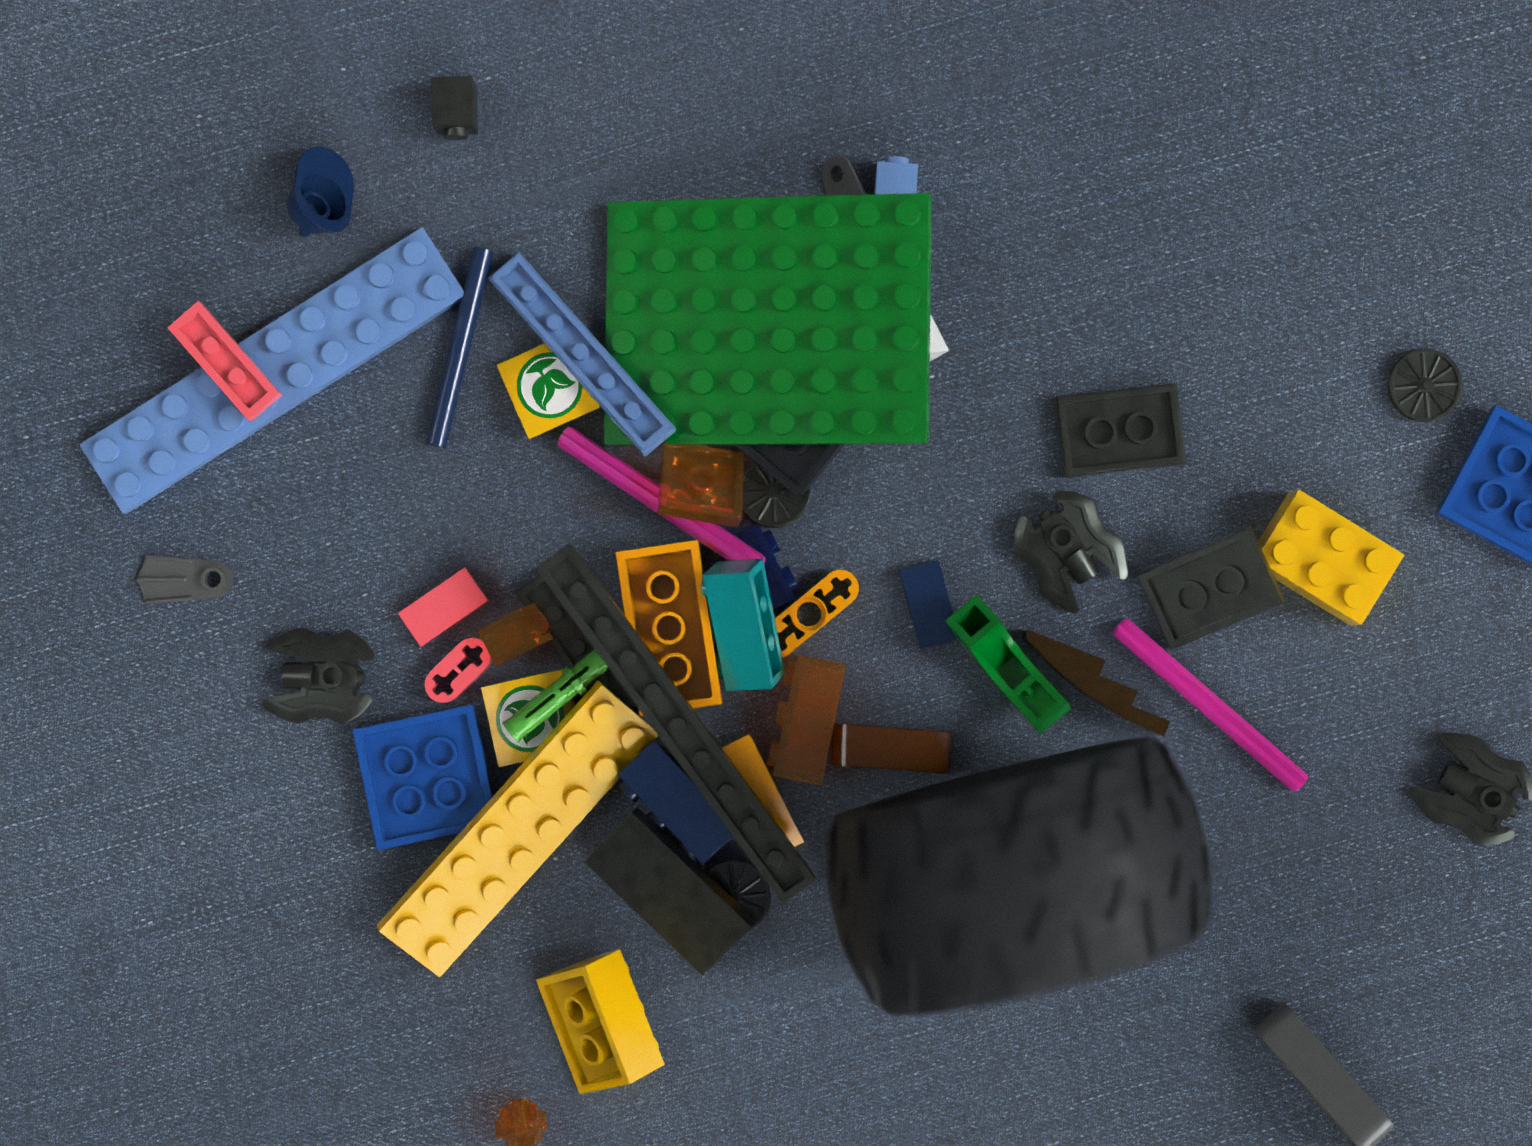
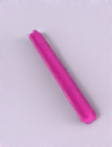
(648, 493)
(1210, 705)

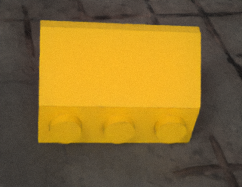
(600, 1022)

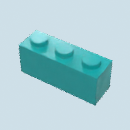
(743, 624)

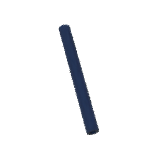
(459, 347)

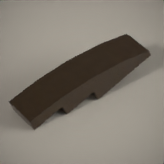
(1083, 673)

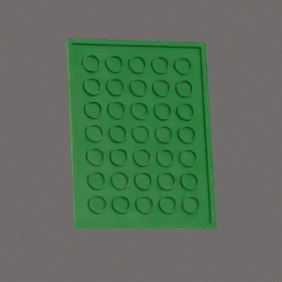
(774, 317)

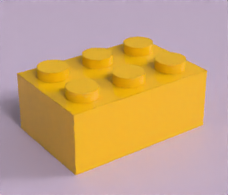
(1327, 557)

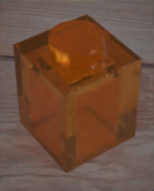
(515, 634)

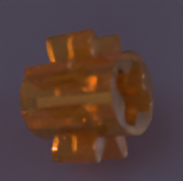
(521, 1123)

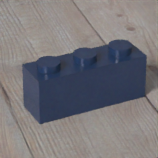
(674, 802)

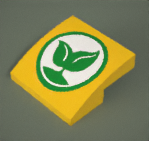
(544, 391)
(506, 699)

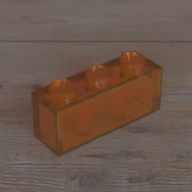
(806, 719)

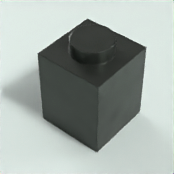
(454, 106)

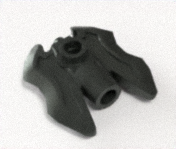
(1065, 544)
(325, 677)
(1480, 793)

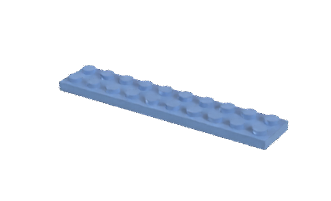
(295, 352)

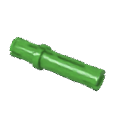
(556, 695)

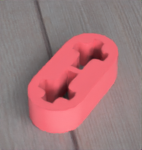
(450, 663)

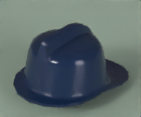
(321, 192)

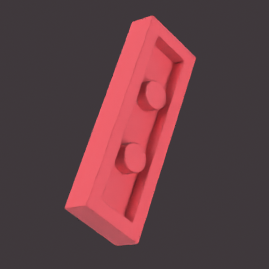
(224, 361)

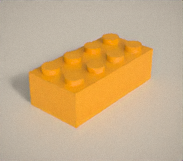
(672, 615)

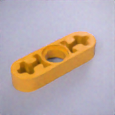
(839, 602)

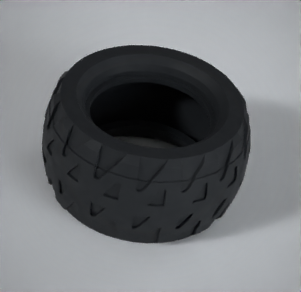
(1020, 878)

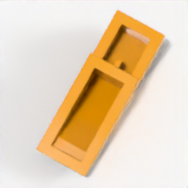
(752, 767)

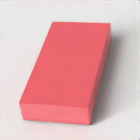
(443, 607)

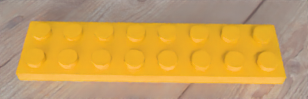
(517, 830)

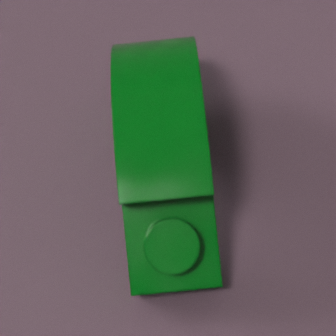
(1006, 664)

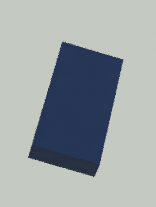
(927, 603)

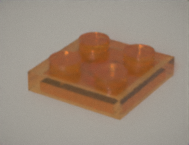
(701, 484)

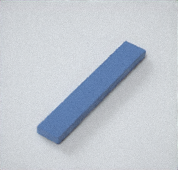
(582, 354)

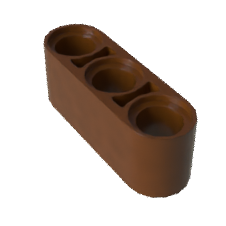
(891, 748)

